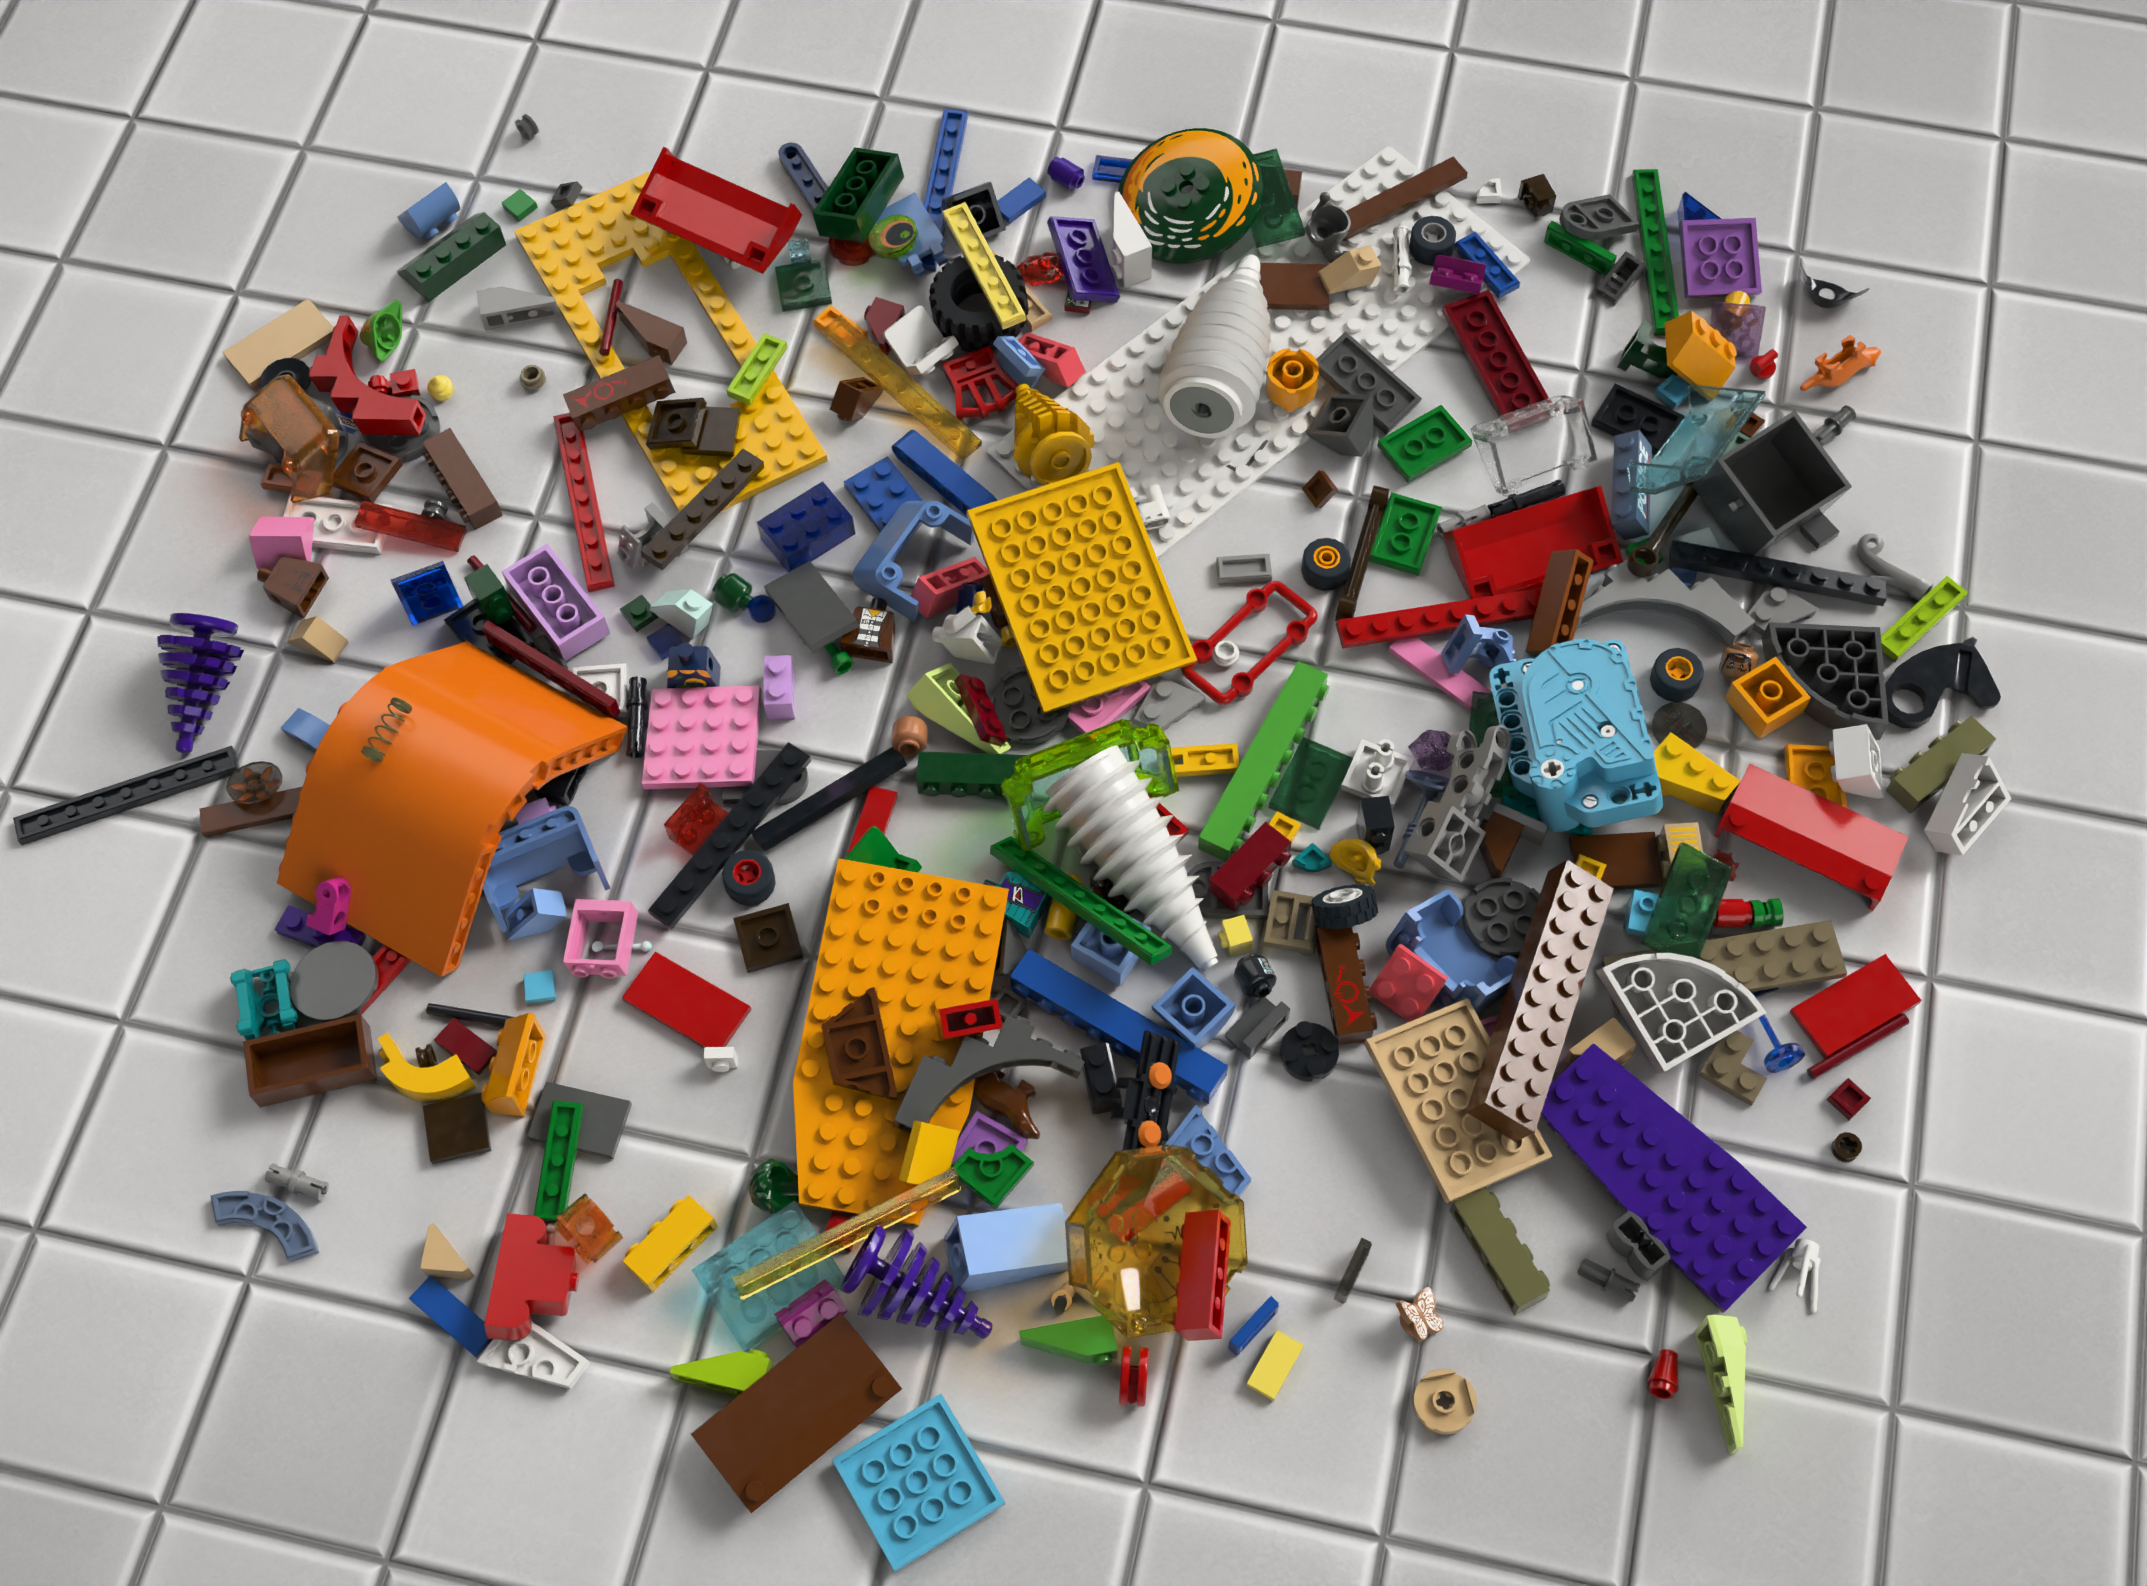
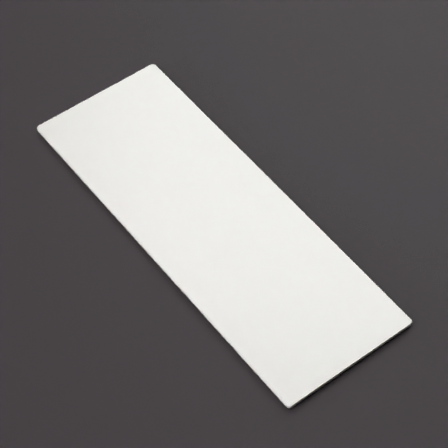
(1122, 392)

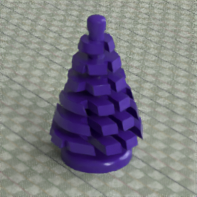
(196, 663)
(903, 1282)

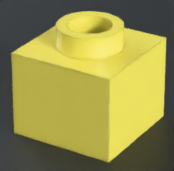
(1235, 936)

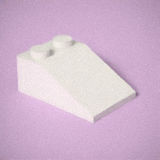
(1130, 247)

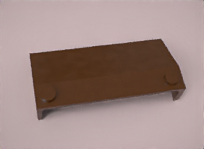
(796, 1412)

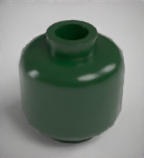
(732, 592)

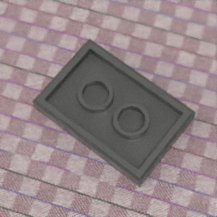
(601, 1119)

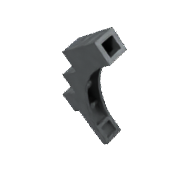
(1013, 1047)

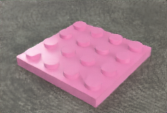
(702, 737)

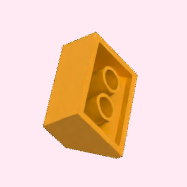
(1698, 351)
(514, 1066)

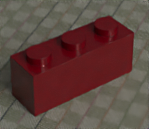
(1250, 867)

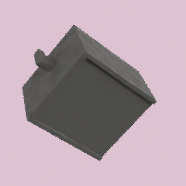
(1771, 485)

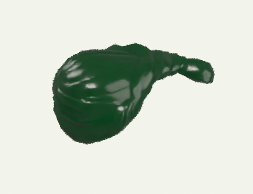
(773, 1186)

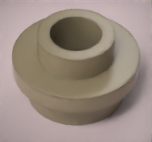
(530, 372)

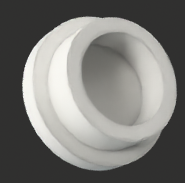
(1225, 653)

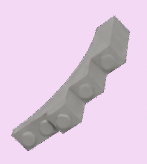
(1703, 604)

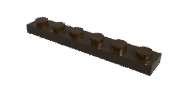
(702, 509)

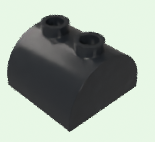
(983, 207)

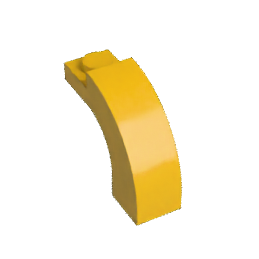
(427, 1084)

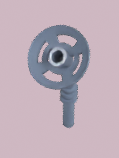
(1430, 787)

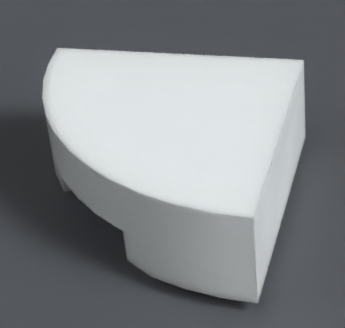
(1490, 192)

